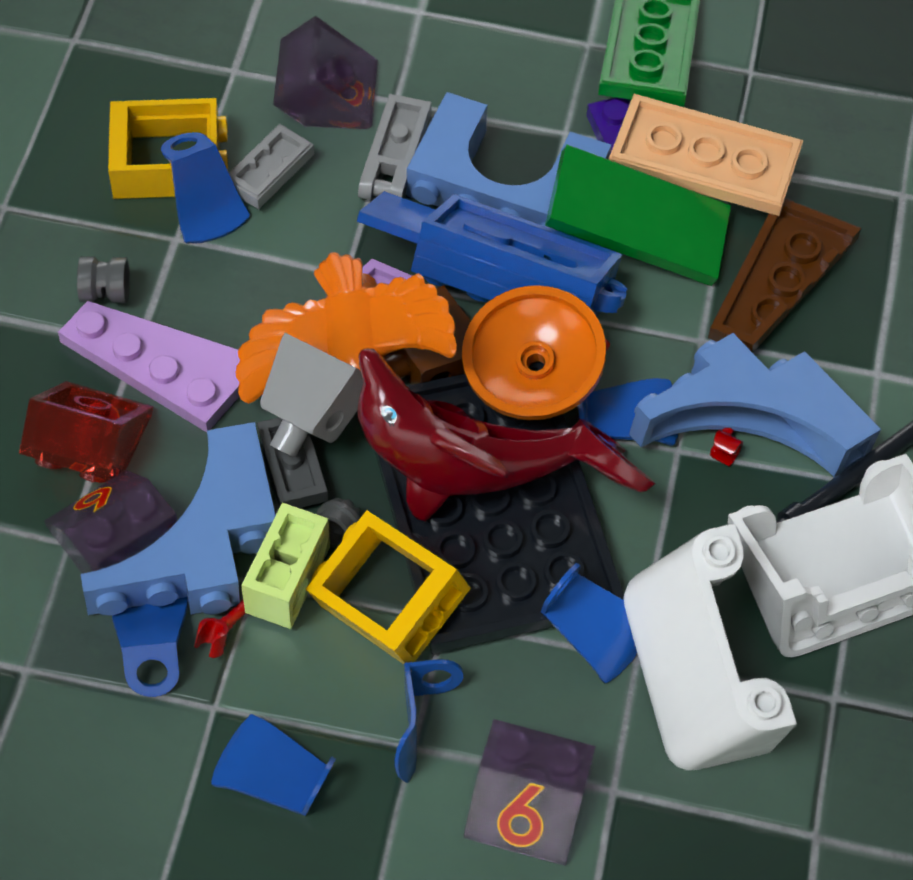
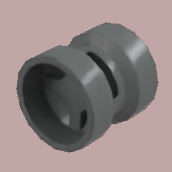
(103, 279)

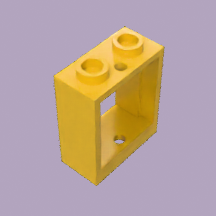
(156, 119)
(423, 613)

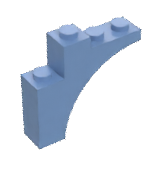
(786, 403)
(197, 552)

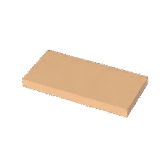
(707, 154)

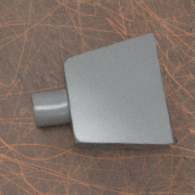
(310, 394)

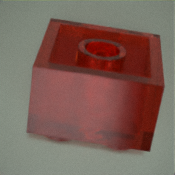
(83, 430)

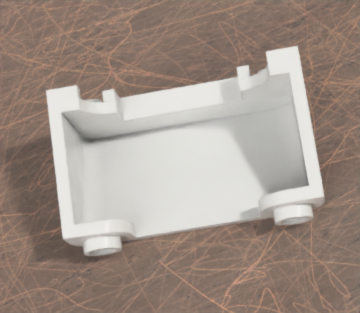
(834, 566)
(688, 663)

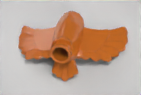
(349, 319)

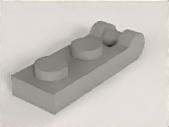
(394, 146)

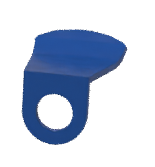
(203, 190)
(614, 407)
(592, 623)
(151, 634)
(414, 686)
(270, 767)

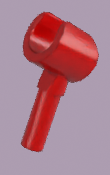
(726, 447)
(216, 630)

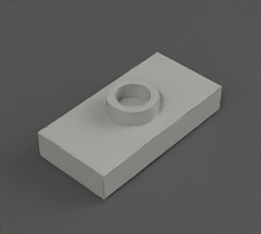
(270, 165)

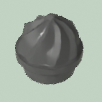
(340, 516)

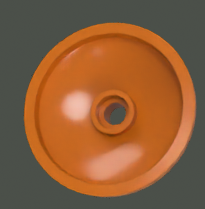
(528, 328)

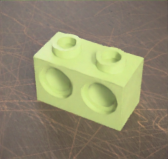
(285, 565)

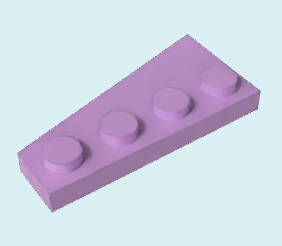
(163, 363)

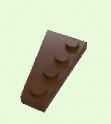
(780, 271)

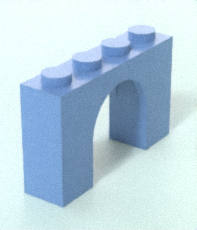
(445, 165)

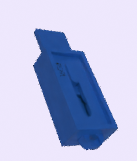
(496, 251)

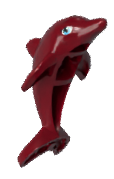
(457, 455)

